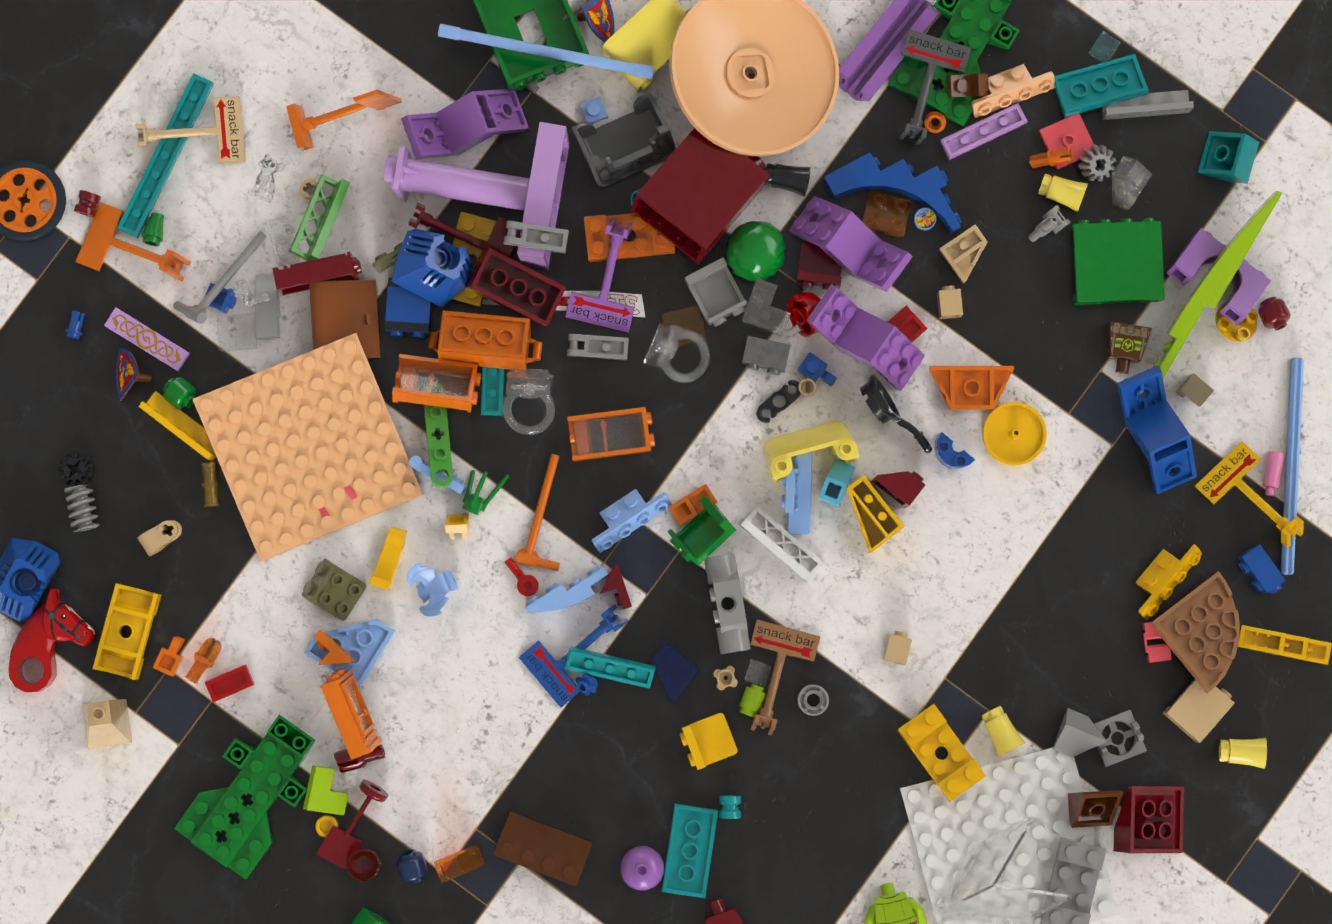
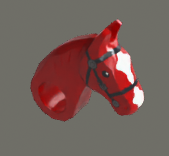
(38, 637)

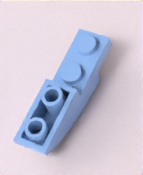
(560, 598)

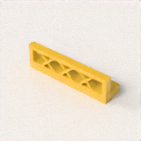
(179, 424)

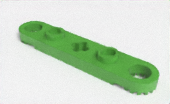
(438, 450)

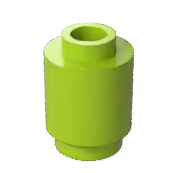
(752, 700)

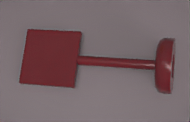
(340, 844)

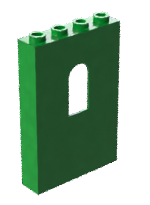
(521, 67)

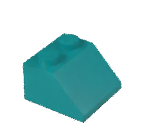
(1228, 156)

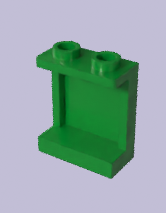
(702, 533)

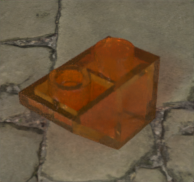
(459, 863)

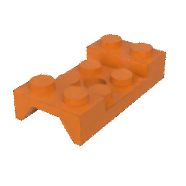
(647, 240)

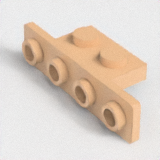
(1011, 87)

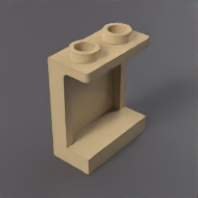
(1199, 711)

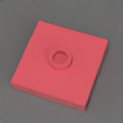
(1067, 133)

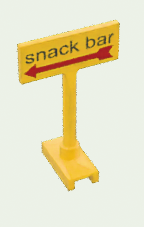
(1230, 473)

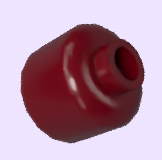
(1274, 313)

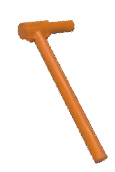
(528, 555)

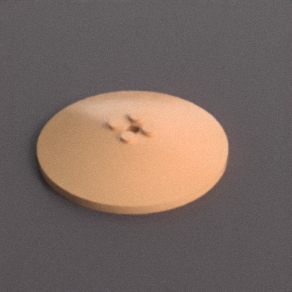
(791, 65)

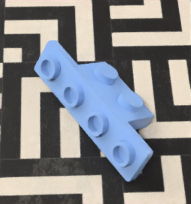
(798, 494)
(628, 515)

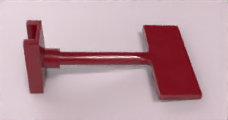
(495, 239)

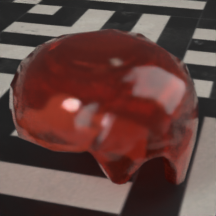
(363, 864)

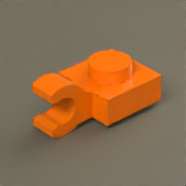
(169, 659)

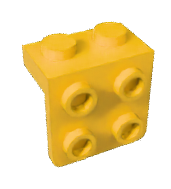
(708, 740)

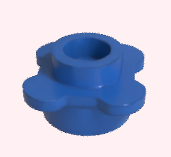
(587, 684)

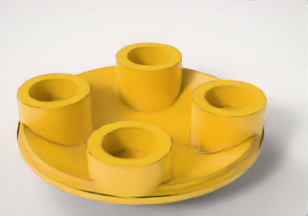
(1238, 333)

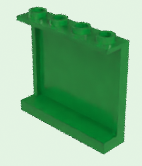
(1118, 261)

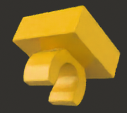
(457, 524)

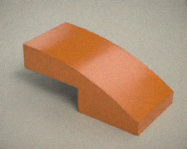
(689, 506)

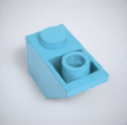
(836, 483)

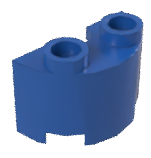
(948, 456)

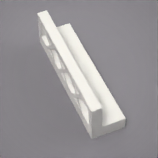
(780, 553)

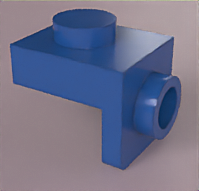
(224, 300)

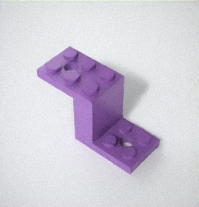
(464, 123)
(850, 243)
(866, 337)

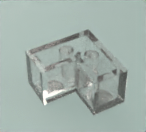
(760, 312)

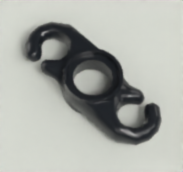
(768, 403)

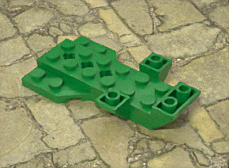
(971, 25)
(264, 775)

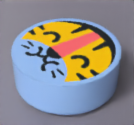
(925, 219)

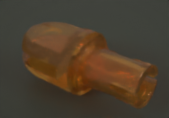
(204, 659)

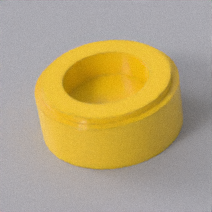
(324, 824)

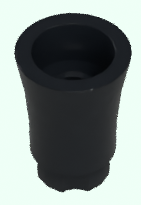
(788, 178)

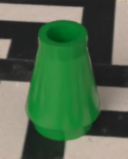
(153, 231)

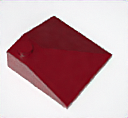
(1150, 820)

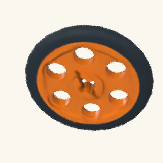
(53, 191)

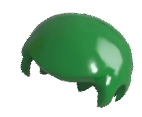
(755, 250)

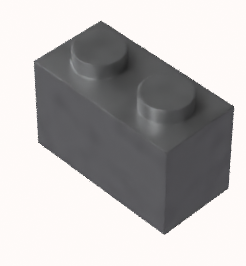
(766, 355)

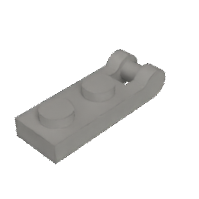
(537, 237)
(598, 347)

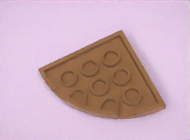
(1203, 631)

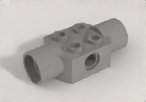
(733, 628)

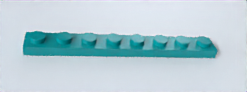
(165, 157)

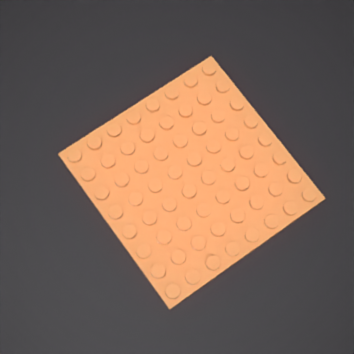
(300, 438)

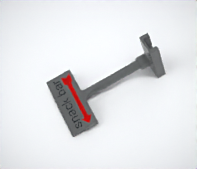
(935, 53)

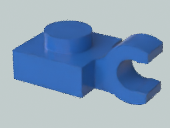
(814, 368)

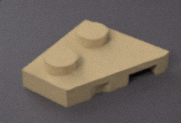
(964, 252)

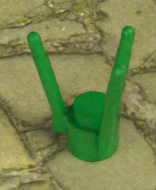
(473, 502)

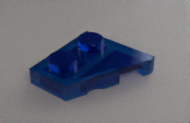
(674, 670)

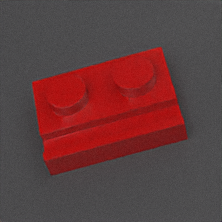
(908, 323)

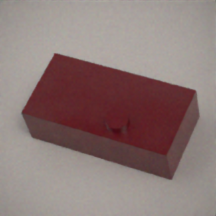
(515, 287)

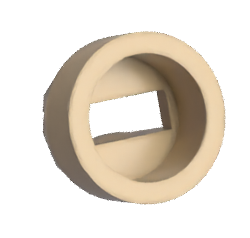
(803, 384)

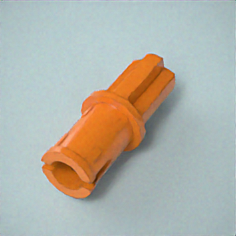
(1051, 158)

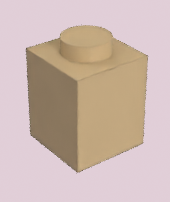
(949, 302)
(897, 648)

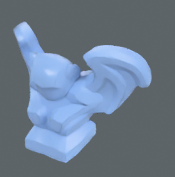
(433, 587)

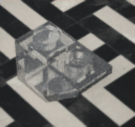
(1128, 182)

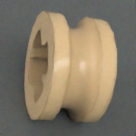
(304, 185)

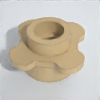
(729, 672)

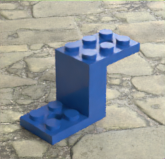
(1157, 429)

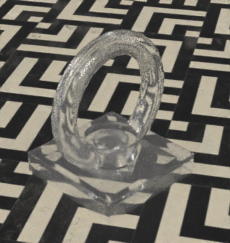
(665, 346)
(529, 391)

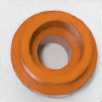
(935, 128)

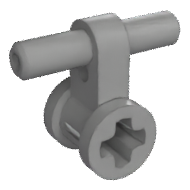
(1052, 221)

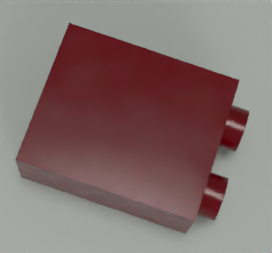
(699, 194)

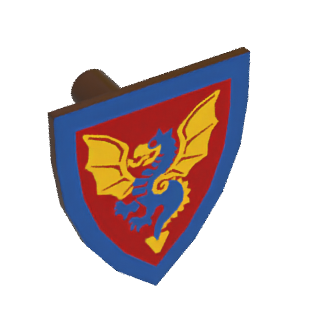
(599, 18)
(128, 372)

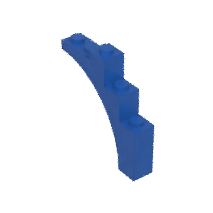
(925, 188)

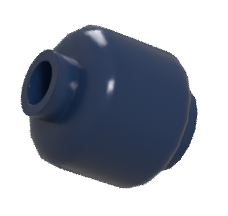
(411, 866)

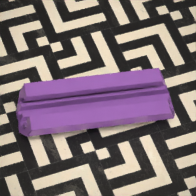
(882, 47)

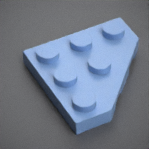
(362, 641)

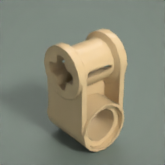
(157, 538)

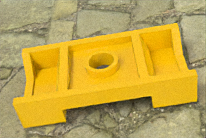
(481, 229)
(131, 608)
(924, 736)

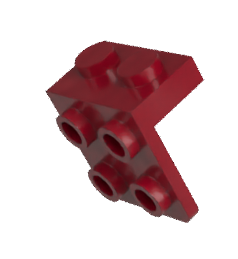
(817, 268)

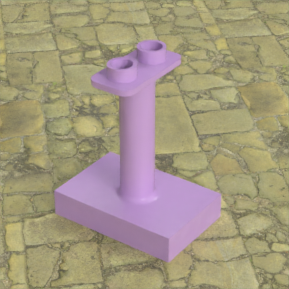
(535, 195)

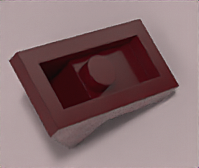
(616, 581)

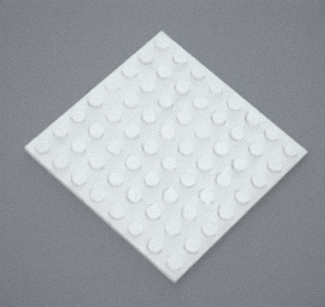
(1007, 795)

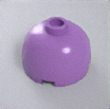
(642, 868)

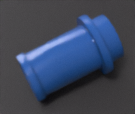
(75, 325)

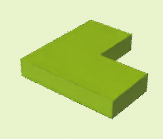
(319, 793)

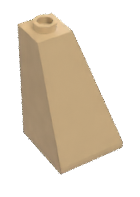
(106, 723)

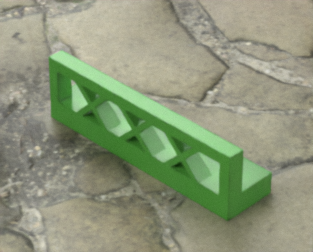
(328, 217)

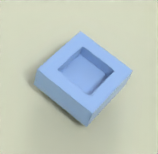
(594, 110)

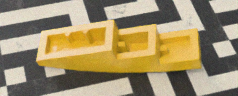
(1284, 645)

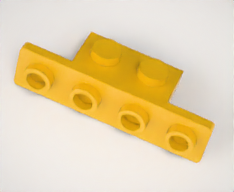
(1163, 576)

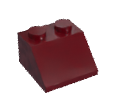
(900, 486)

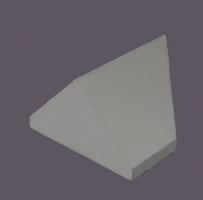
(1077, 734)

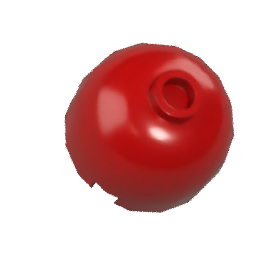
(801, 307)

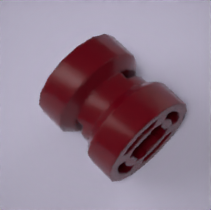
(86, 208)

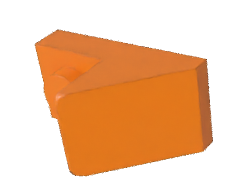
(337, 653)

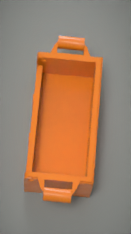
(485, 340)

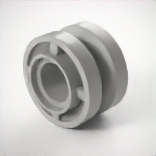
(823, 700)

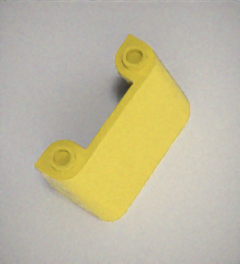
(646, 38)
(781, 448)

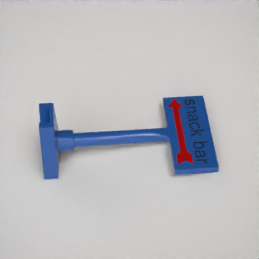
(551, 672)

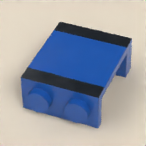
(406, 312)

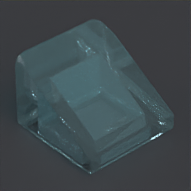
(1104, 47)

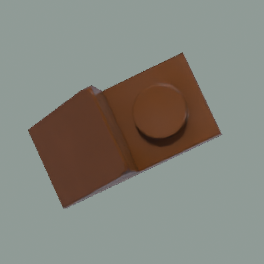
(967, 85)

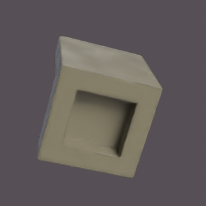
(1195, 390)

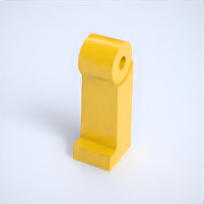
(389, 558)

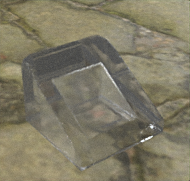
(757, 672)

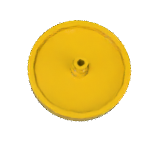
(1014, 434)

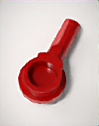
(527, 584)

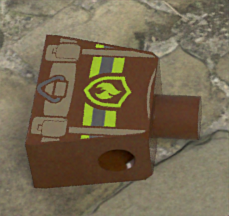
(1126, 344)

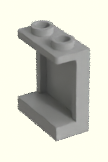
(716, 292)

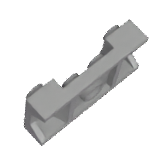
(1076, 874)

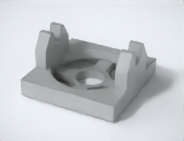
(1138, 745)

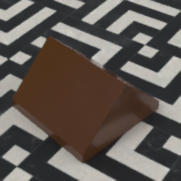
(1093, 808)

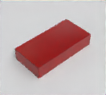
(229, 683)

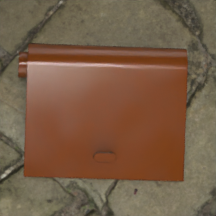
(340, 311)

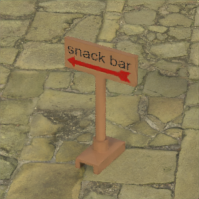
(784, 642)

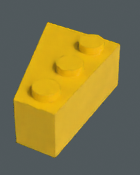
(874, 513)

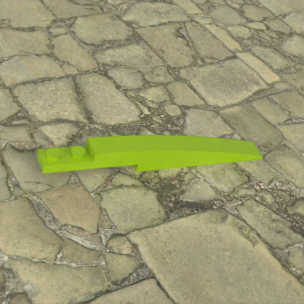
(1214, 282)

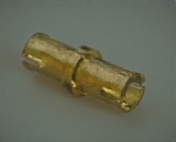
(210, 484)

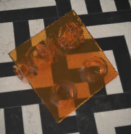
(886, 214)

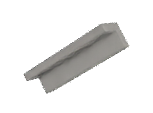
(1150, 105)

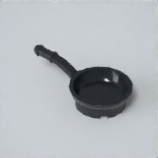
(885, 409)

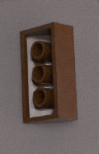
(543, 848)

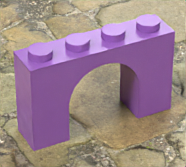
(1247, 281)

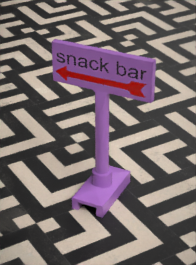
(601, 310)

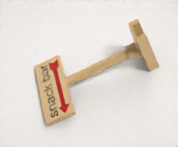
(227, 129)

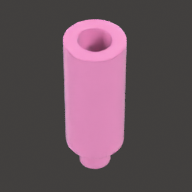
(1273, 472)

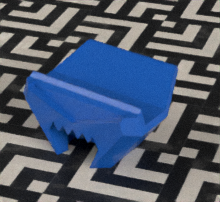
(431, 267)
(24, 575)

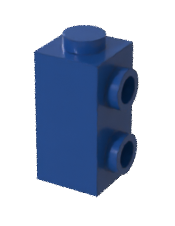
(1261, 569)

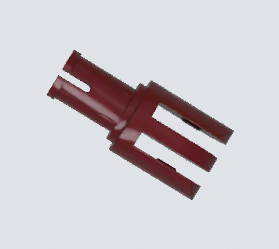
(346, 764)

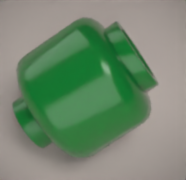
(179, 393)

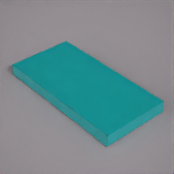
(1100, 85)
(689, 850)

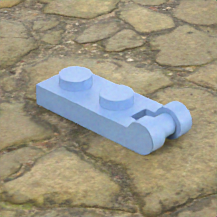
(418, 464)

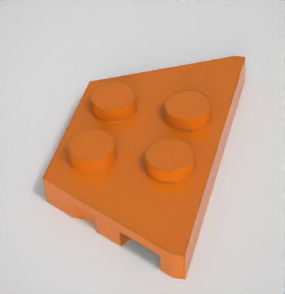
(971, 385)

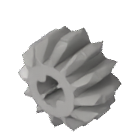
(1089, 165)

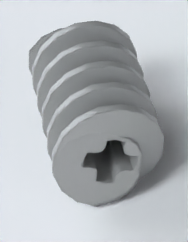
(81, 506)

